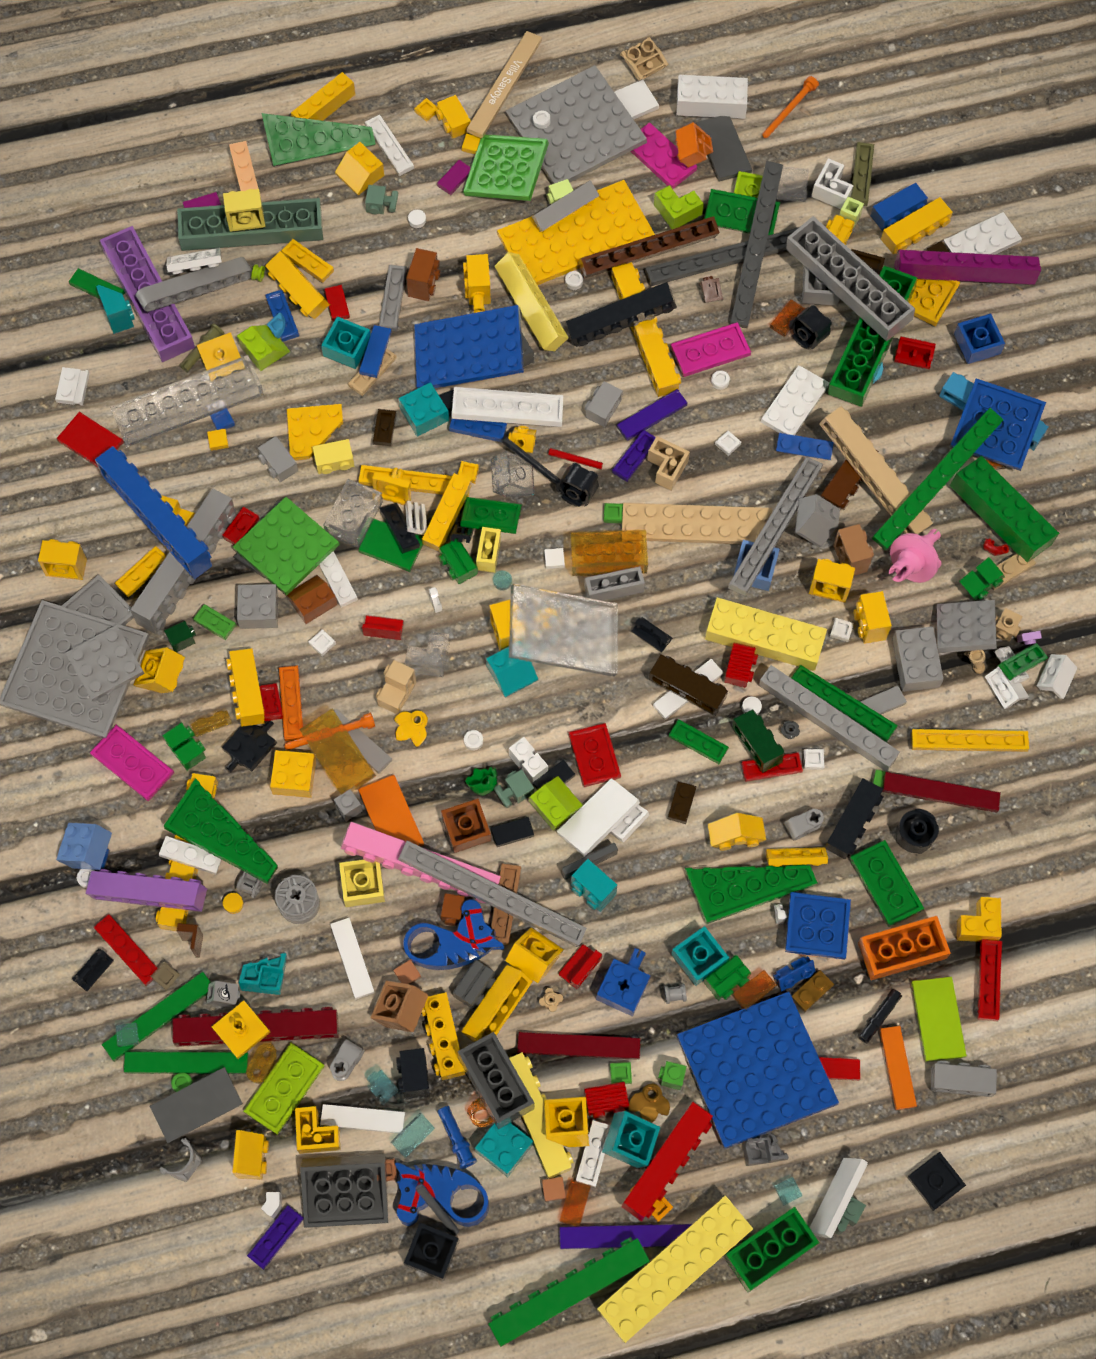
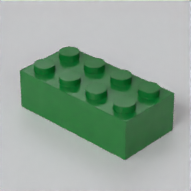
(771, 1249)

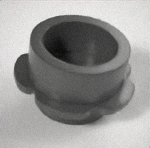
(790, 734)

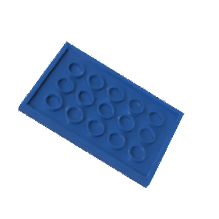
(469, 347)

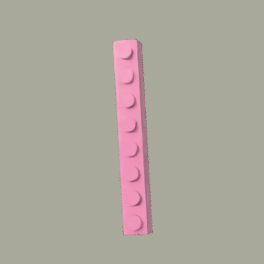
(386, 850)

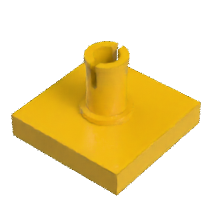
(218, 351)
(393, 487)
(240, 1029)

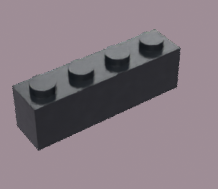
(853, 819)

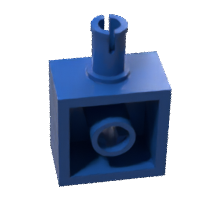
(628, 975)

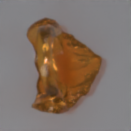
(473, 1108)

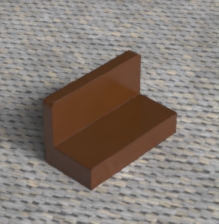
(193, 934)

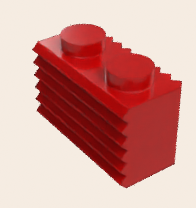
(740, 665)
(606, 1099)

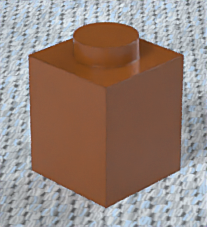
(451, 909)

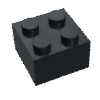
(414, 1072)
(431, 1251)

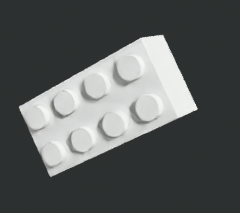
(712, 96)

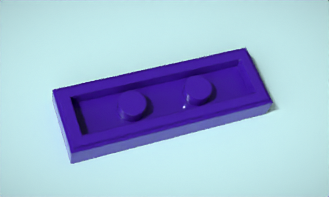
(634, 456)
(275, 1237)

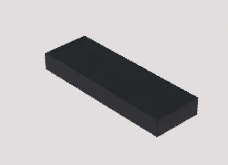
(398, 527)

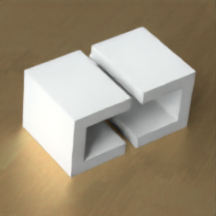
(533, 764)

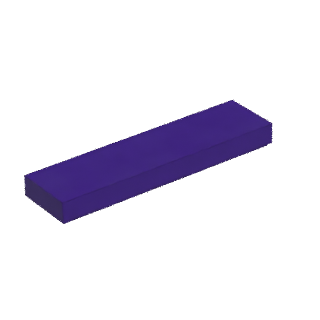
(652, 414)

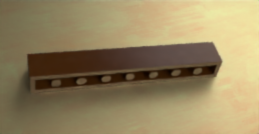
(648, 247)

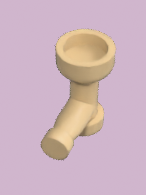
(977, 658)

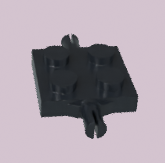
(249, 746)

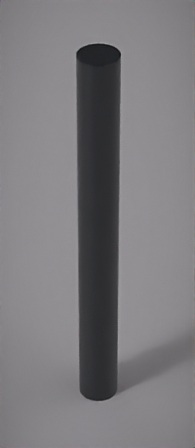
(530, 460)

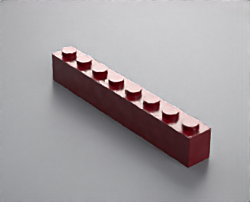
(282, 1026)

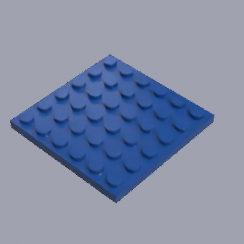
(757, 1070)

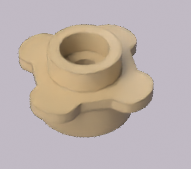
(552, 1006)

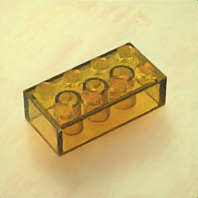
(608, 552)
(337, 752)

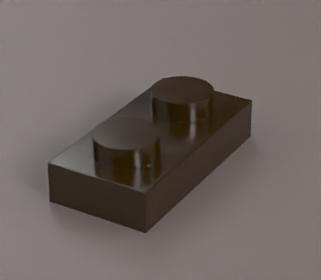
(384, 427)
(681, 802)

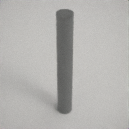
(437, 1209)

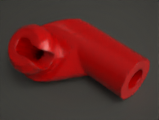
(995, 550)

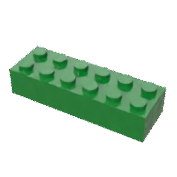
(1004, 509)

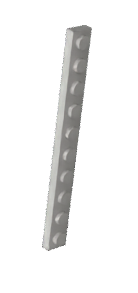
(775, 526)
(492, 893)

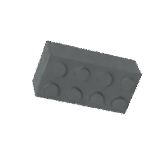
(496, 1080)

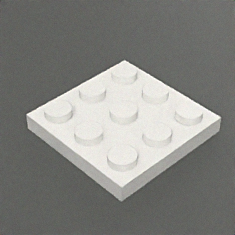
(194, 260)

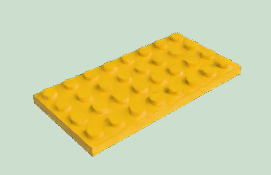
(595, 227)

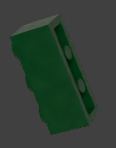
(758, 740)

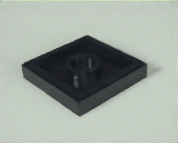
(936, 1181)

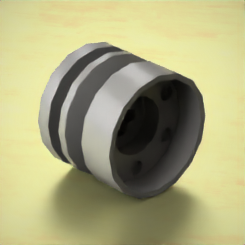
(296, 910)

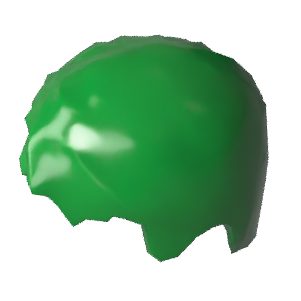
(482, 781)

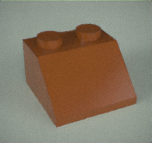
(312, 599)

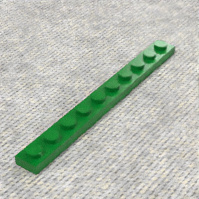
(937, 479)

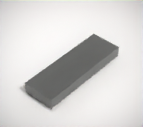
(596, 857)

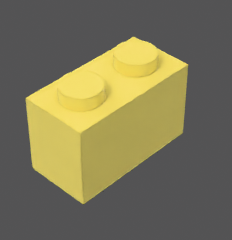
(333, 456)
(488, 549)

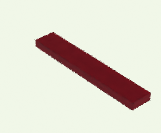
(941, 792)
(579, 1045)

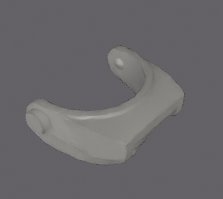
(193, 1163)

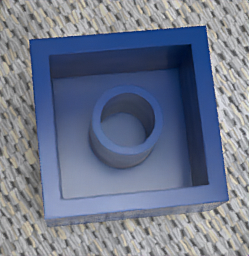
(979, 338)

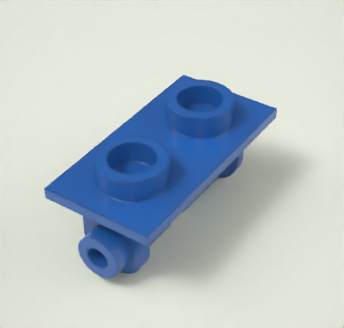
(802, 969)

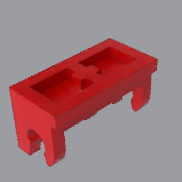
(914, 352)

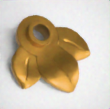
(649, 1107)

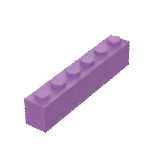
(146, 890)

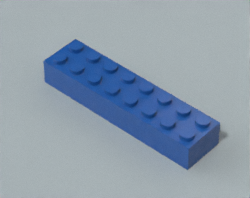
(154, 512)

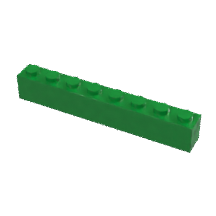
(568, 1292)

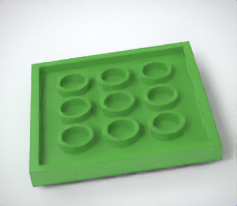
(506, 167)
(286, 546)

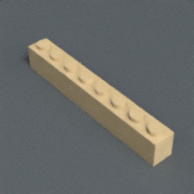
(870, 466)

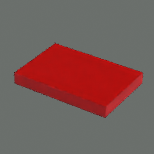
(88, 438)
(594, 755)

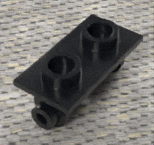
(651, 634)
(92, 969)

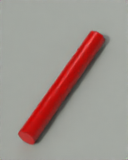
(574, 458)

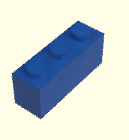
(898, 206)

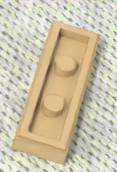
(362, 383)

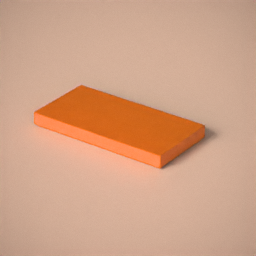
(390, 810)

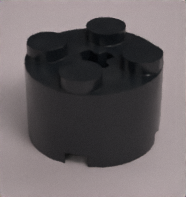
(810, 327)
(577, 485)
(911, 840)

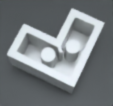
(829, 187)

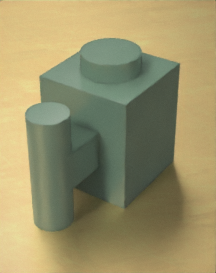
(377, 200)
(517, 787)
(851, 1215)

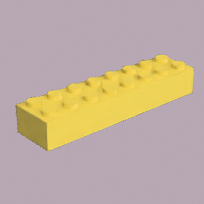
(674, 1269)

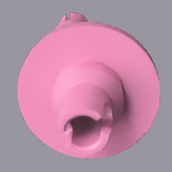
(915, 557)

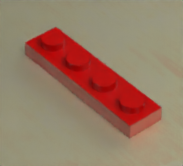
(126, 949)
(989, 980)

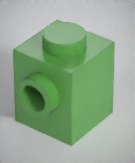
(672, 1075)

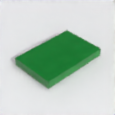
(491, 514)
(382, 546)

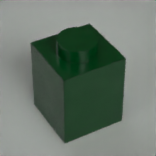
(180, 636)

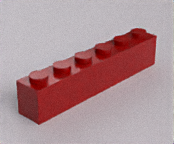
(667, 1161)

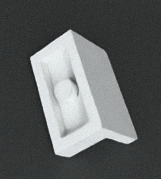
(1057, 675)
(1005, 690)

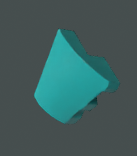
(264, 975)

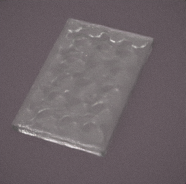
(563, 630)

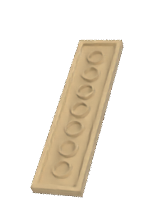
(695, 522)

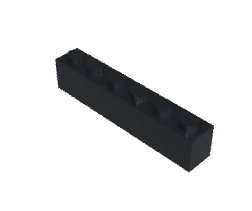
(621, 314)

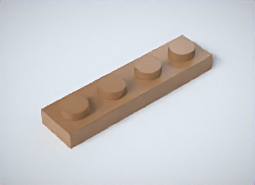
(503, 921)

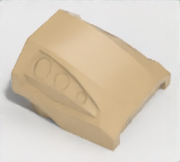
(644, 59)

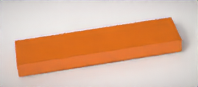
(291, 702)
(898, 1068)

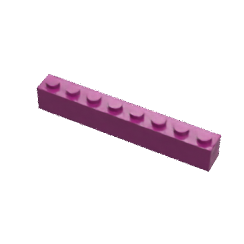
(969, 266)

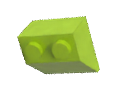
(262, 346)
(555, 802)

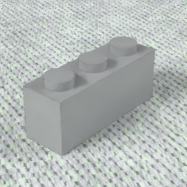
(615, 584)
(963, 1079)

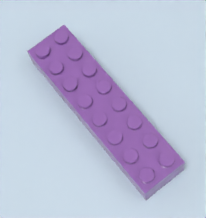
(137, 271)

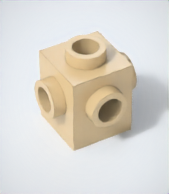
(1007, 625)

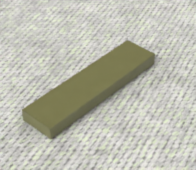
(862, 172)

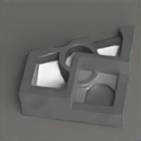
(763, 1150)

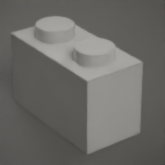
(603, 404)
(278, 459)

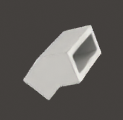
(273, 1204)

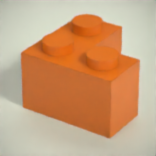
(692, 144)

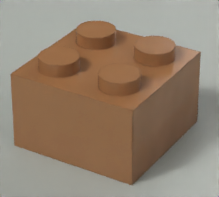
(853, 548)
(399, 1006)

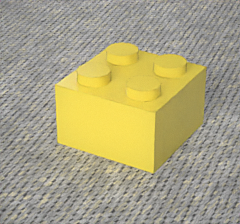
(244, 210)
(361, 883)

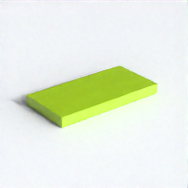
(938, 1019)
(284, 1088)

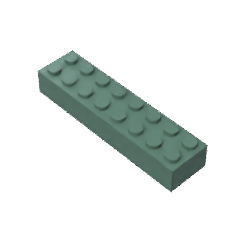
(284, 221)

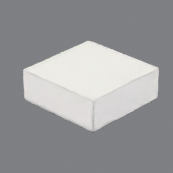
(728, 443)
(554, 558)
(841, 630)
(322, 642)
(814, 759)

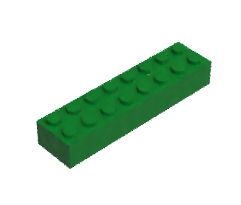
(867, 348)

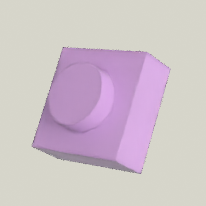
(1029, 638)

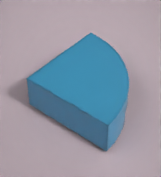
(277, 325)

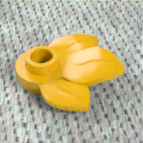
(409, 729)

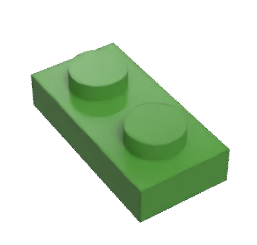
(214, 622)

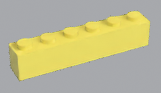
(531, 302)
(551, 1154)

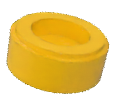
(233, 903)

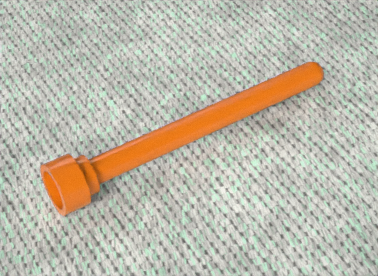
(810, 84)
(365, 722)

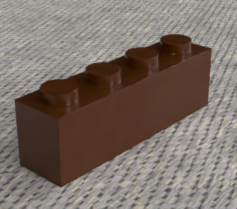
(842, 486)

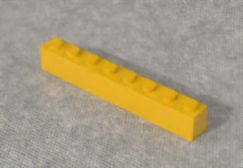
(647, 334)
(169, 917)

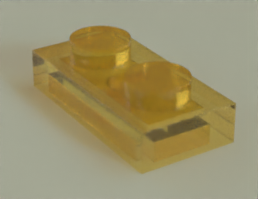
(206, 725)

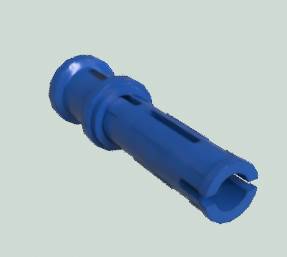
(460, 1146)

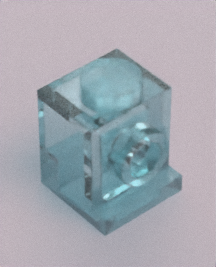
(381, 1086)

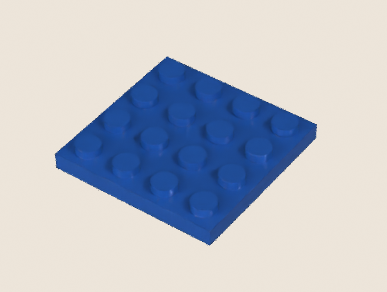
(1014, 435)

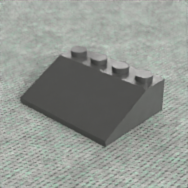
(344, 1190)

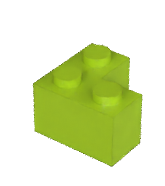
(677, 210)

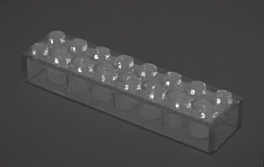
(187, 401)

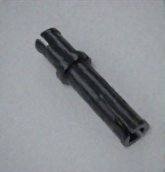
(875, 1022)

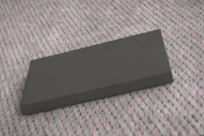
(728, 152)
(196, 1105)

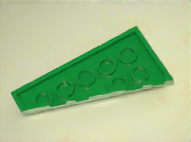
(302, 138)
(213, 829)
(738, 889)

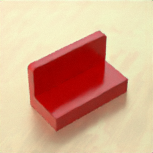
(383, 627)
(580, 966)

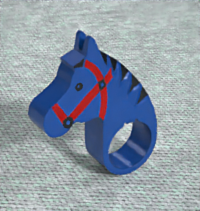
(458, 948)
(442, 1184)

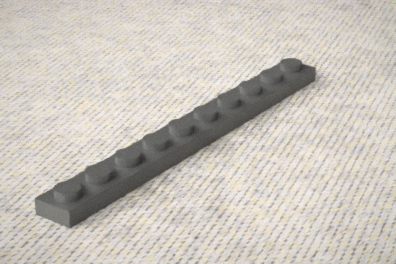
(756, 244)
(712, 259)

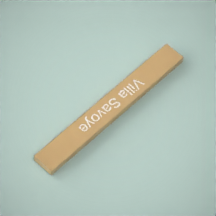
(504, 84)

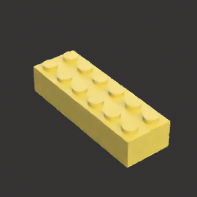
(769, 633)

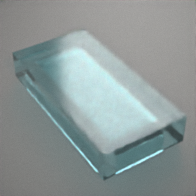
(412, 1135)

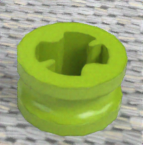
(258, 273)

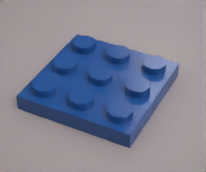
(818, 925)

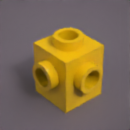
(524, 438)

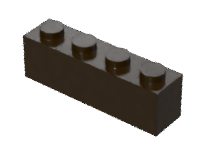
(688, 684)

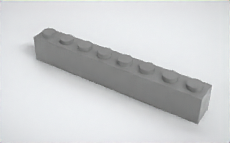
(829, 718)

